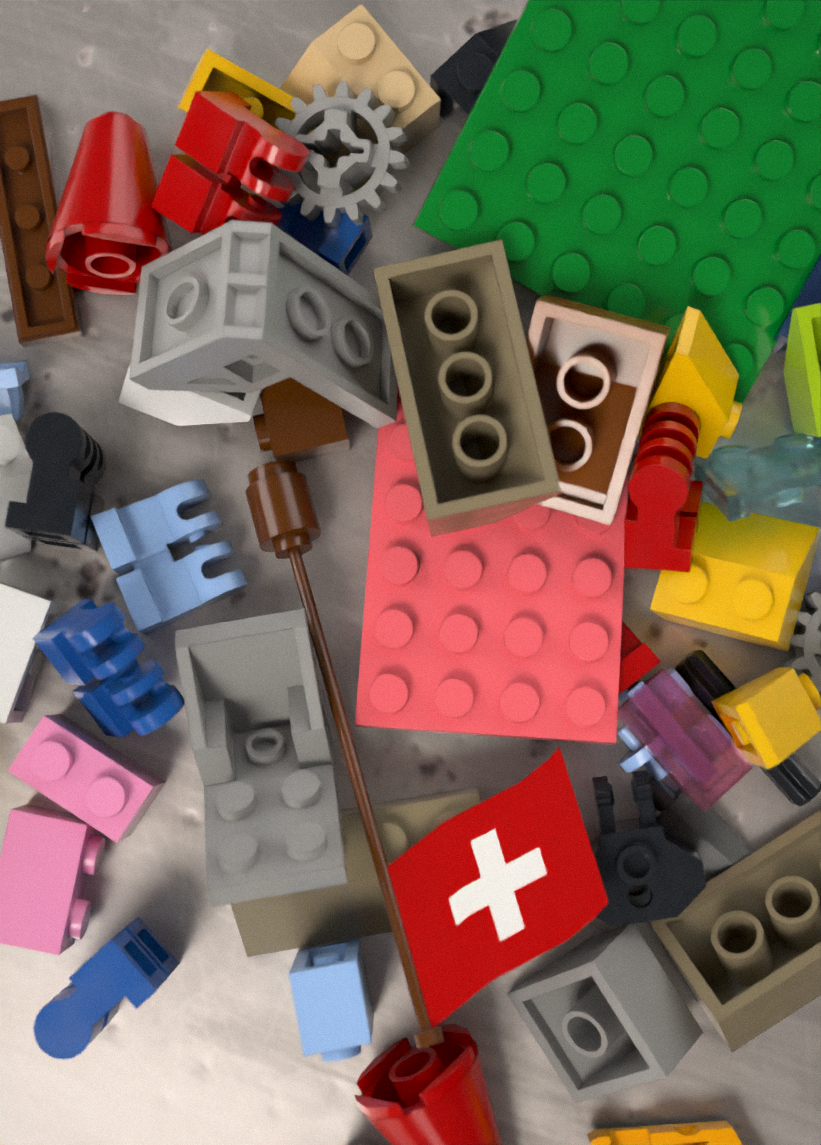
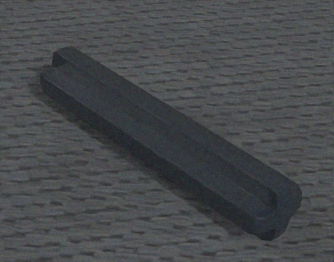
(709, 683)

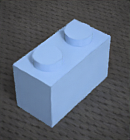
(332, 999)

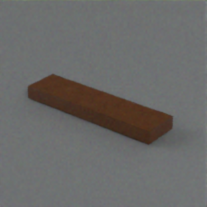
(41, 300)

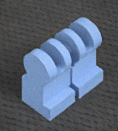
(141, 541)

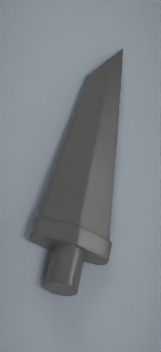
(701, 830)

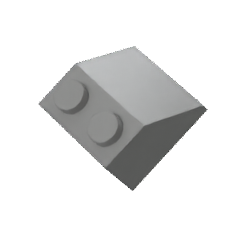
(607, 1015)

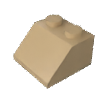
(367, 57)

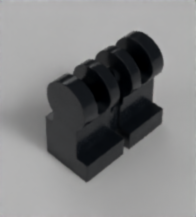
(60, 485)

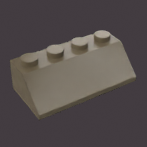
(466, 387)
(353, 907)
(754, 936)

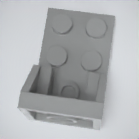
(257, 310)
(262, 757)

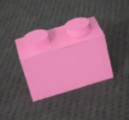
(86, 776)
(46, 877)

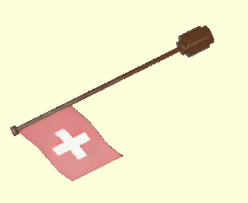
(480, 885)

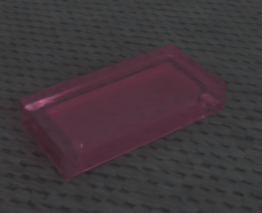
(683, 740)

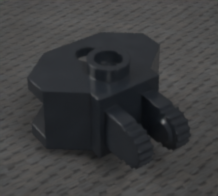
(640, 854)

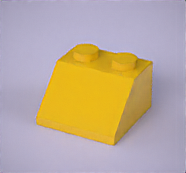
(742, 578)

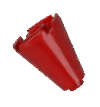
(105, 212)
(430, 1093)

